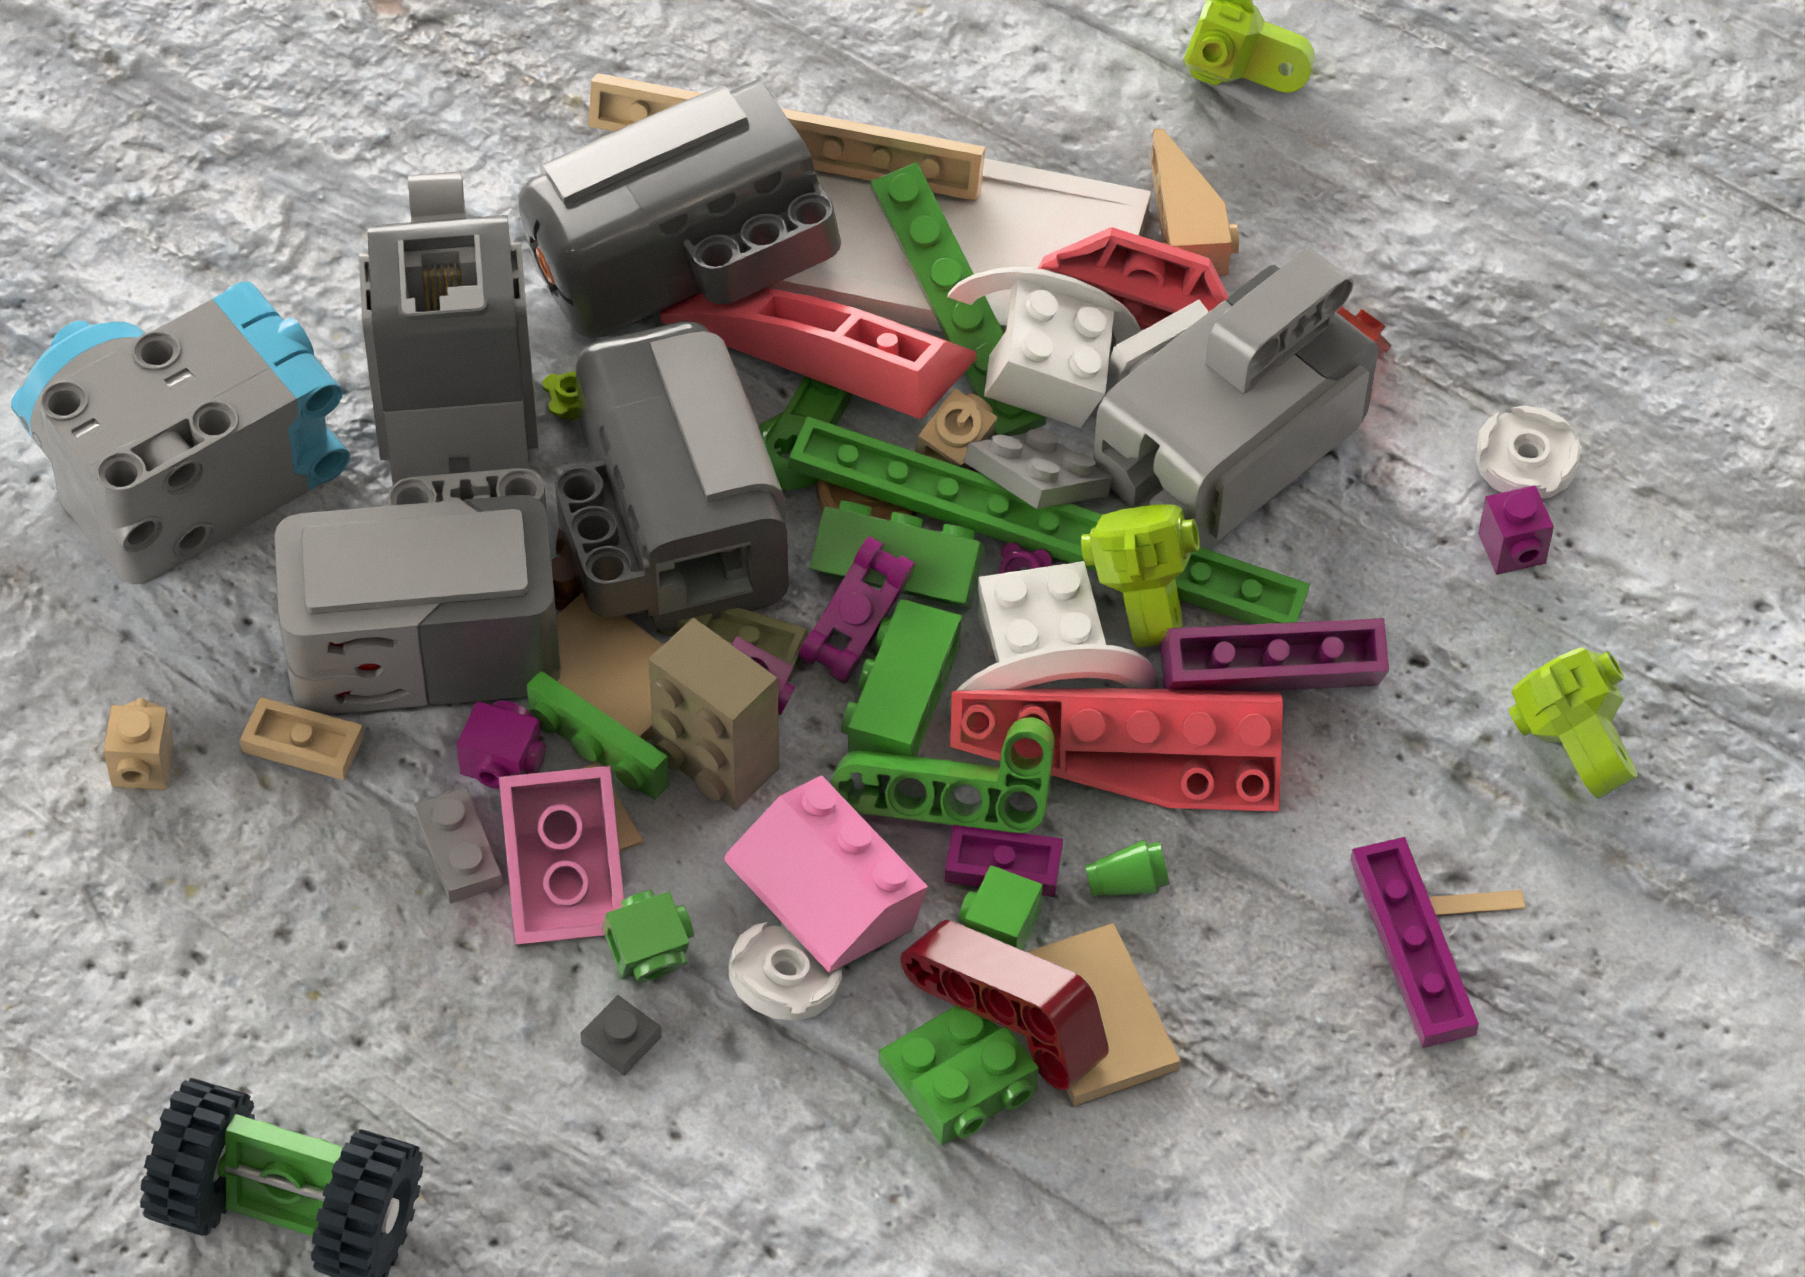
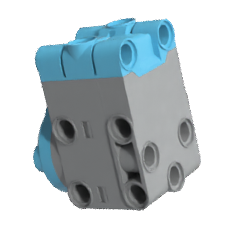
(181, 427)

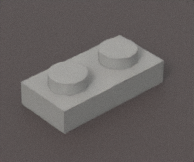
(458, 845)

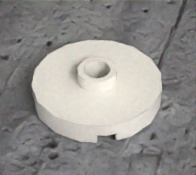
(1532, 434)
(780, 975)

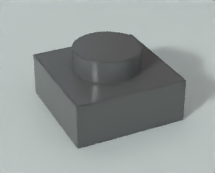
(621, 1035)

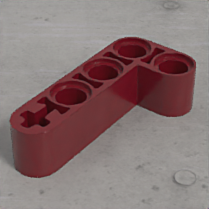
(1015, 991)

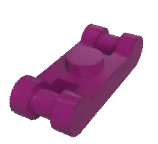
(857, 610)

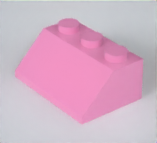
(827, 875)

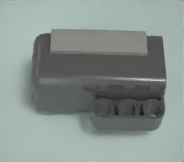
(677, 208)
(679, 486)

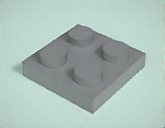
(1038, 468)

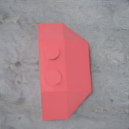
(1140, 273)

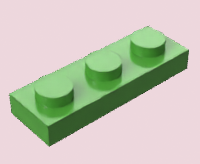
(598, 736)

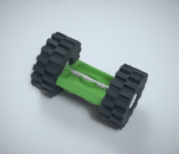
(222, 1159)

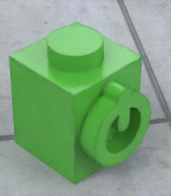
(648, 936)

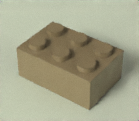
(714, 714)

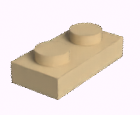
(301, 738)

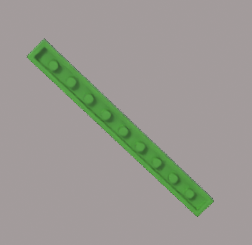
(987, 508)

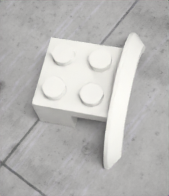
(1053, 342)
(1048, 630)

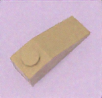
(1188, 206)

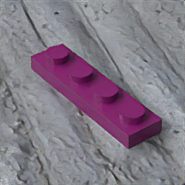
(1414, 942)

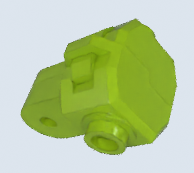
(1238, 43)
(1141, 556)
(1574, 705)

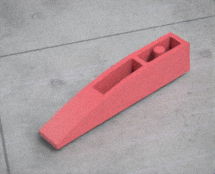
(835, 346)
(1141, 741)

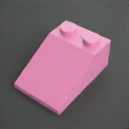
(561, 853)

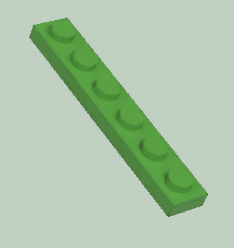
(938, 267)

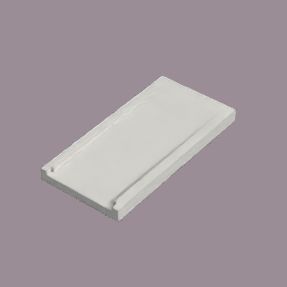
(1011, 224)

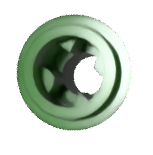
(1129, 871)

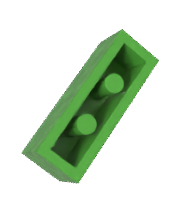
(945, 560)
(903, 680)

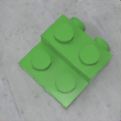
(960, 1072)

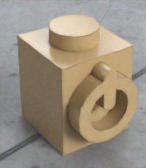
(954, 425)
(138, 745)

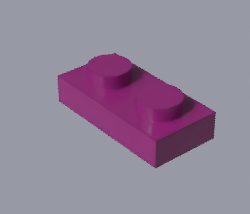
(1023, 854)

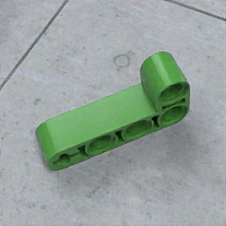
(941, 778)

